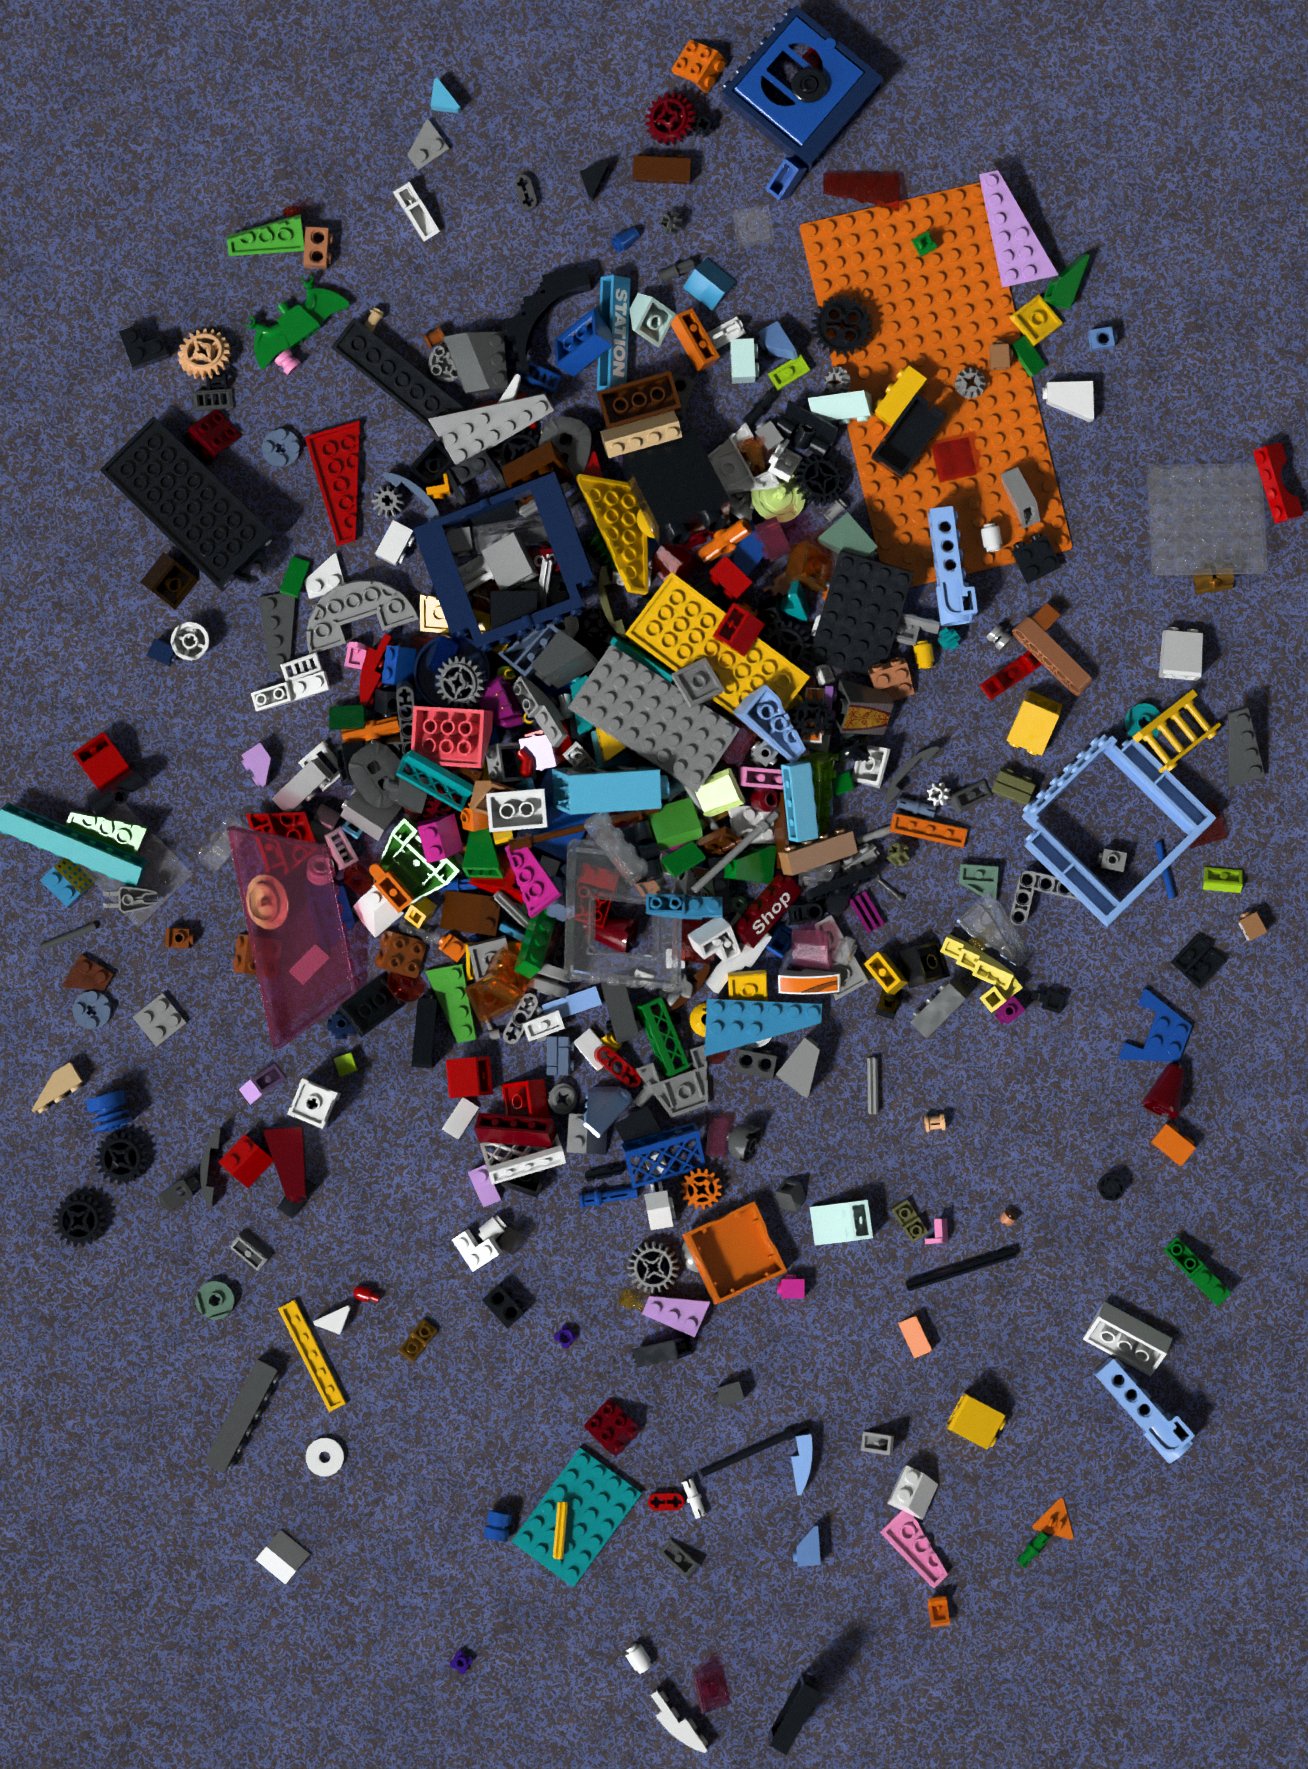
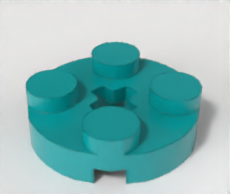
(1136, 714)

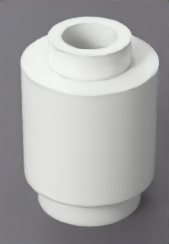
(991, 537)
(492, 1228)
(638, 1658)

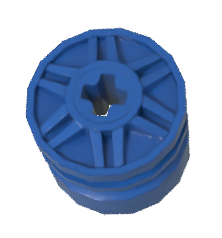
(109, 1111)

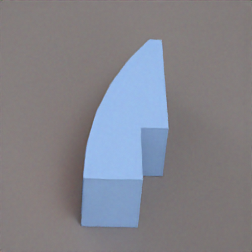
(802, 1462)

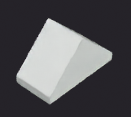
(334, 1321)

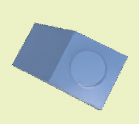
(776, 342)
(808, 1549)

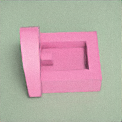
(355, 655)
(941, 1232)

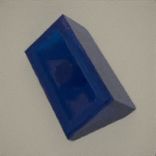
(445, 649)

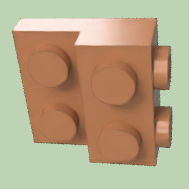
(892, 678)

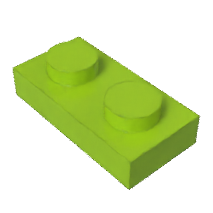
(788, 372)

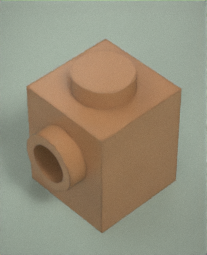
(999, 356)

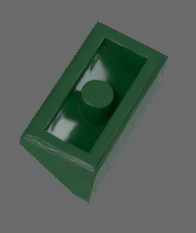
(348, 717)

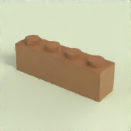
(817, 852)

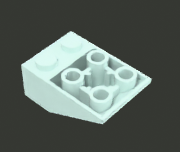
(841, 1222)

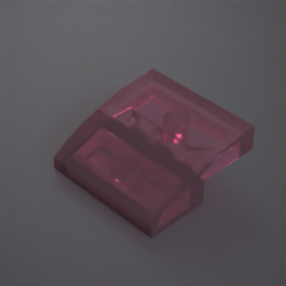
(811, 949)

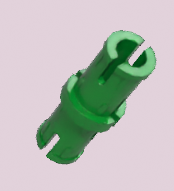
(1032, 1549)

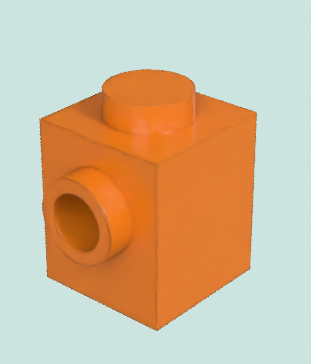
(473, 820)

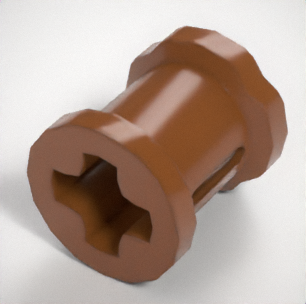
(434, 337)

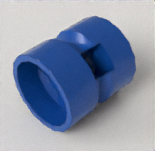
(497, 1526)

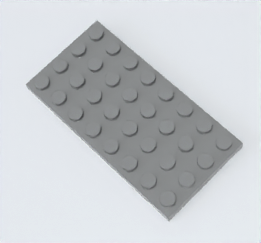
(653, 718)

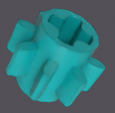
(948, 639)

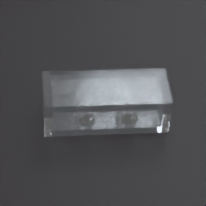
(219, 851)

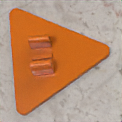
(1055, 1521)

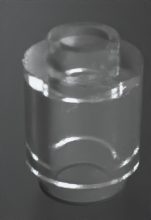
(845, 950)

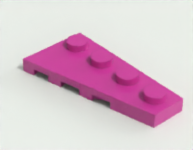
(535, 884)

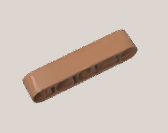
(1052, 656)

